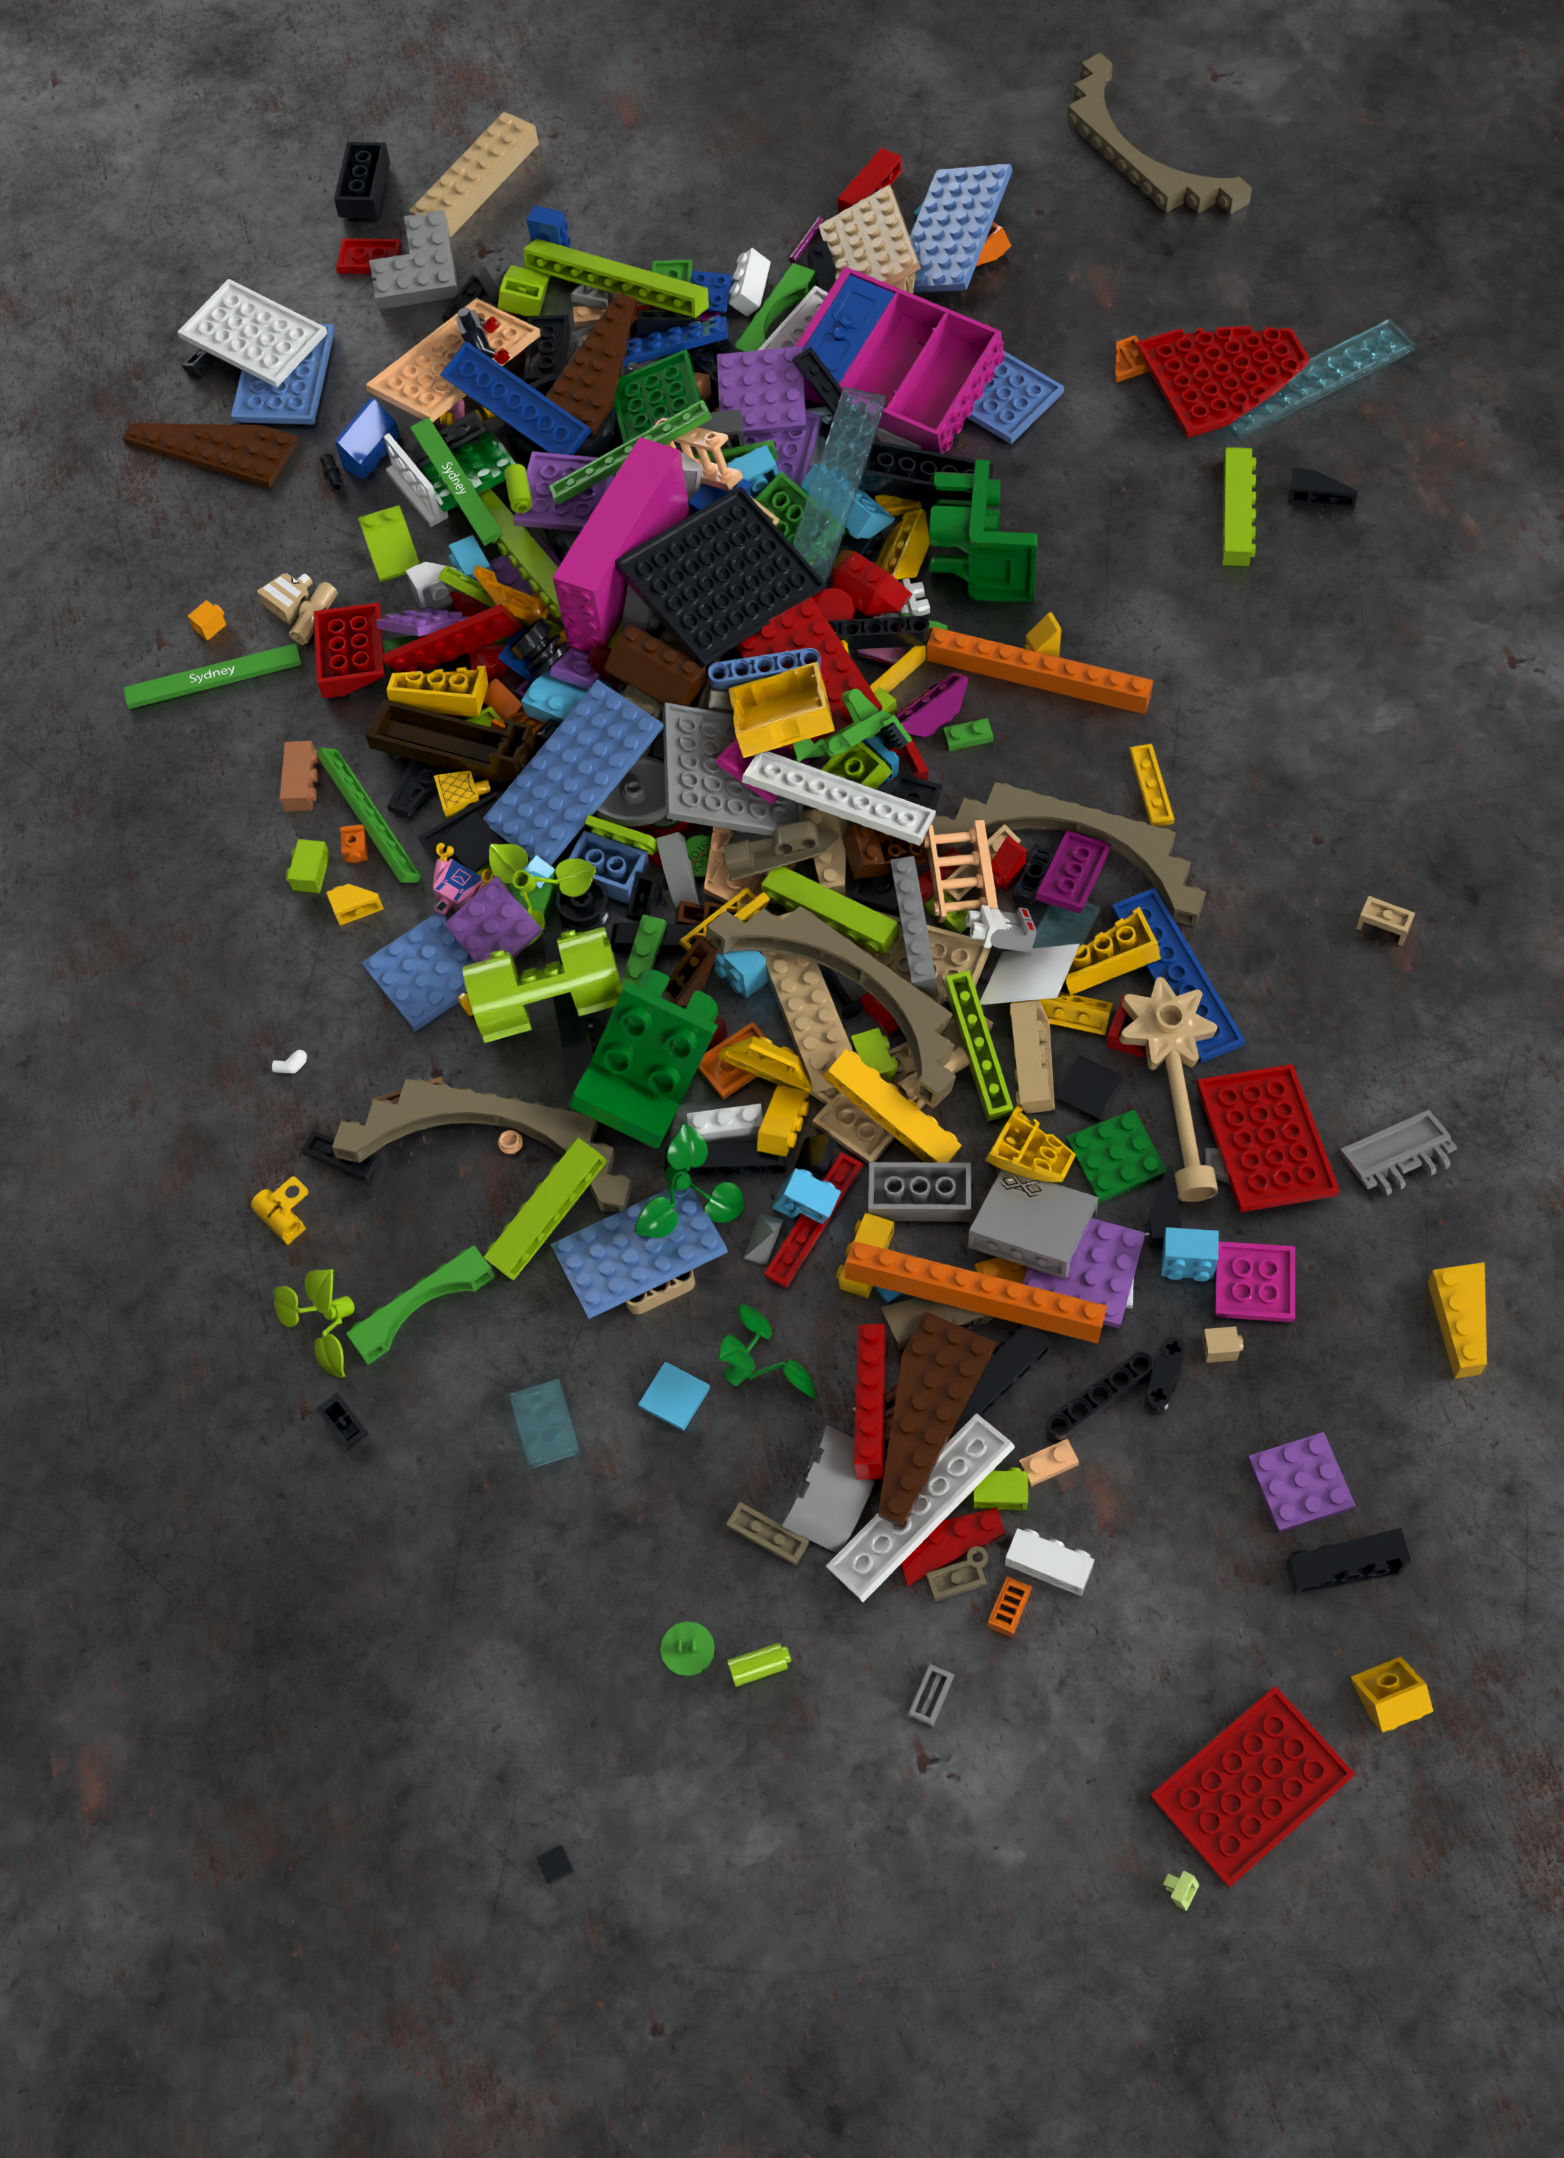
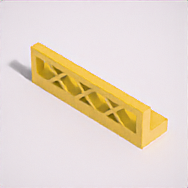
(743, 914)
(1077, 1012)

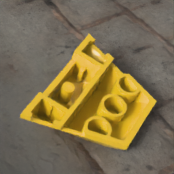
(1029, 1151)

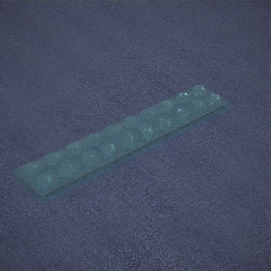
(1327, 374)
(838, 478)

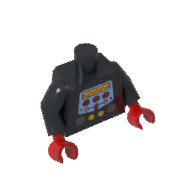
(473, 331)

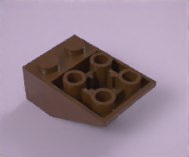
(872, 851)

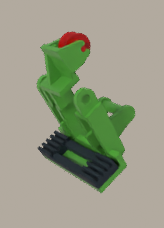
(866, 723)

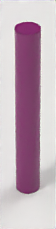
(806, 240)

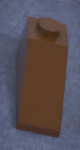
(691, 972)

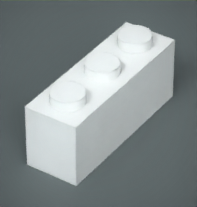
(749, 282)
(728, 1124)
(1049, 1561)

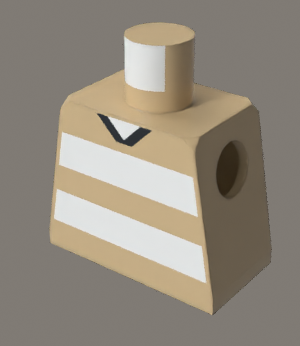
(285, 596)

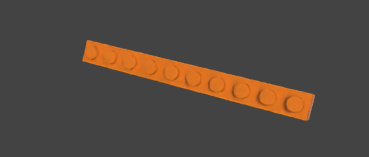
(1039, 670)
(975, 1292)

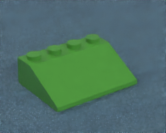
(786, 502)

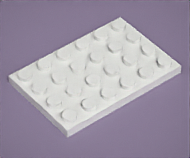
(252, 332)

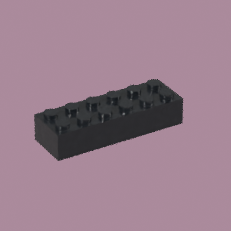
(911, 471)

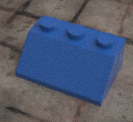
(362, 441)

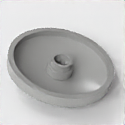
(638, 796)

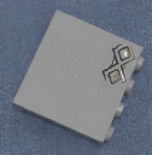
(1032, 1223)

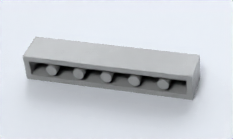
(914, 925)

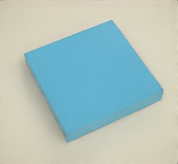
(674, 1396)

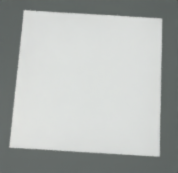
(1029, 975)

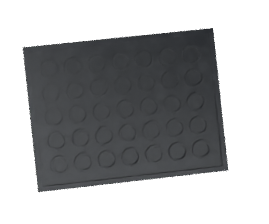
(719, 576)

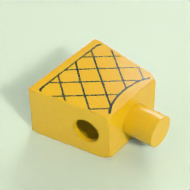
(459, 791)

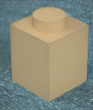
(1222, 1344)

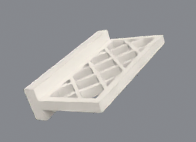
(413, 484)

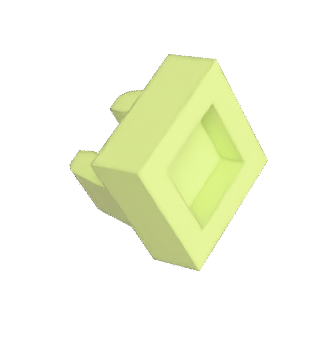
(1181, 1889)

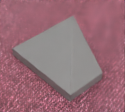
(763, 1239)

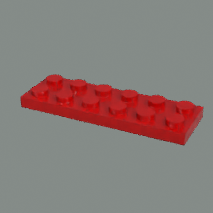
(454, 640)

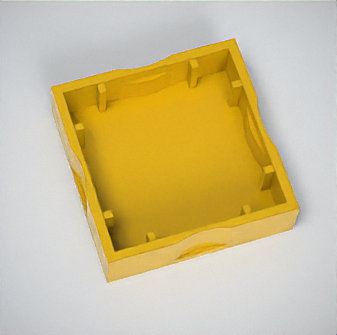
(780, 709)

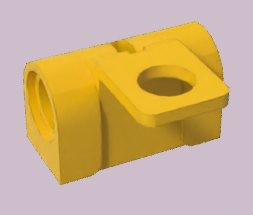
(276, 1207)

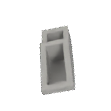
(677, 868)

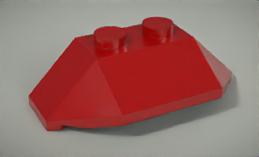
(868, 585)

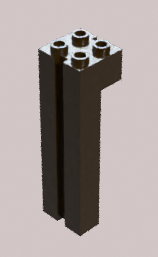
(452, 742)

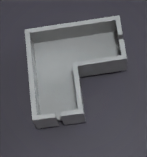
(424, 273)

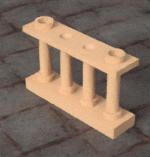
(712, 474)
(979, 858)

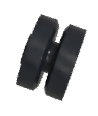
(585, 911)

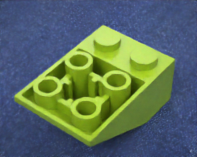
(523, 291)

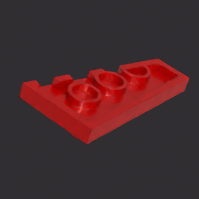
(951, 1542)

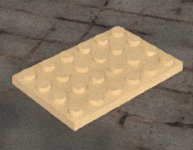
(872, 239)

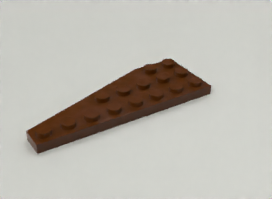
(592, 375)
(235, 450)
(931, 1394)

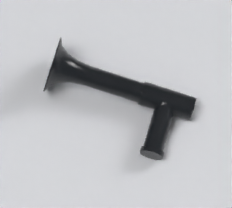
(851, 1007)

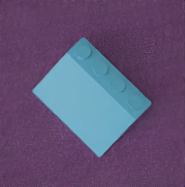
(553, 698)

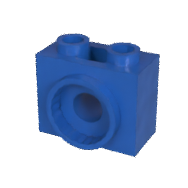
(548, 226)

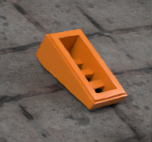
(999, 1625)

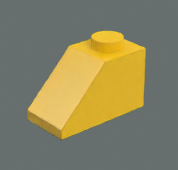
(1045, 637)
(353, 903)

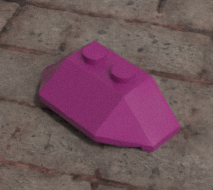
(933, 706)

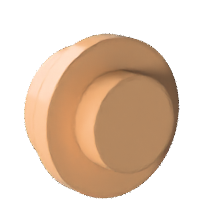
(510, 1142)

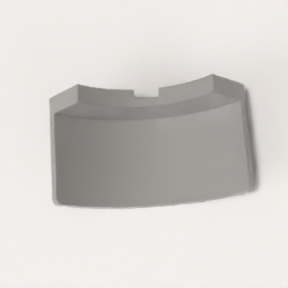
(832, 1497)

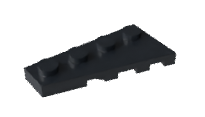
(432, 838)

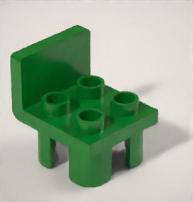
(998, 563)
(645, 1059)

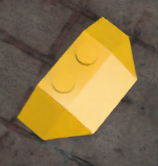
(906, 546)
(768, 1062)

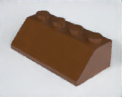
(654, 667)

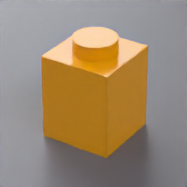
(207, 620)

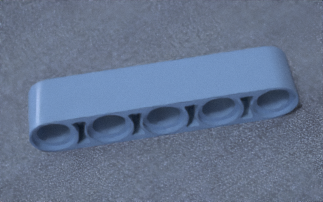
(753, 664)

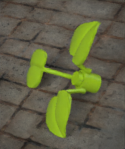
(508, 864)
(319, 1290)

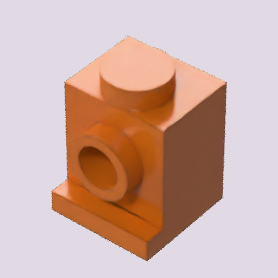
(354, 843)

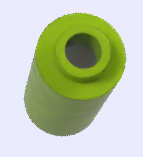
(518, 488)
(759, 1664)

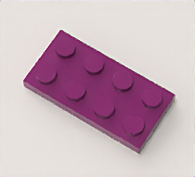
(1073, 872)

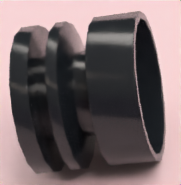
(539, 647)

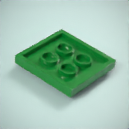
(1116, 1156)

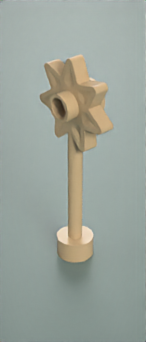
(1170, 1033)

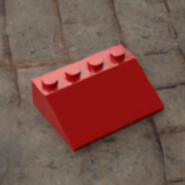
(348, 648)

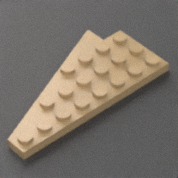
(950, 955)
(853, 1126)

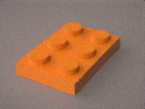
(723, 1076)

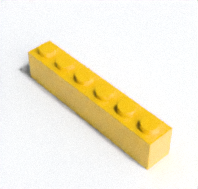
(891, 1109)

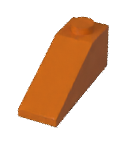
(995, 245)

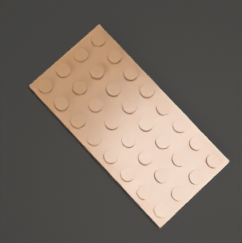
(415, 378)

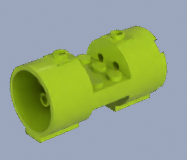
(502, 996)

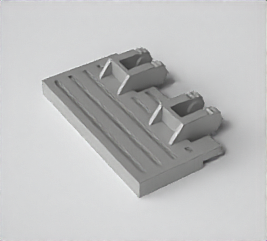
(1401, 1145)

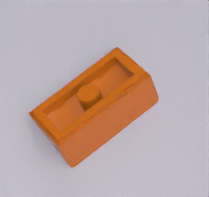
(502, 700)

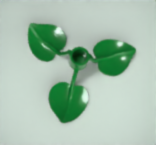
(687, 1150)
(743, 1365)

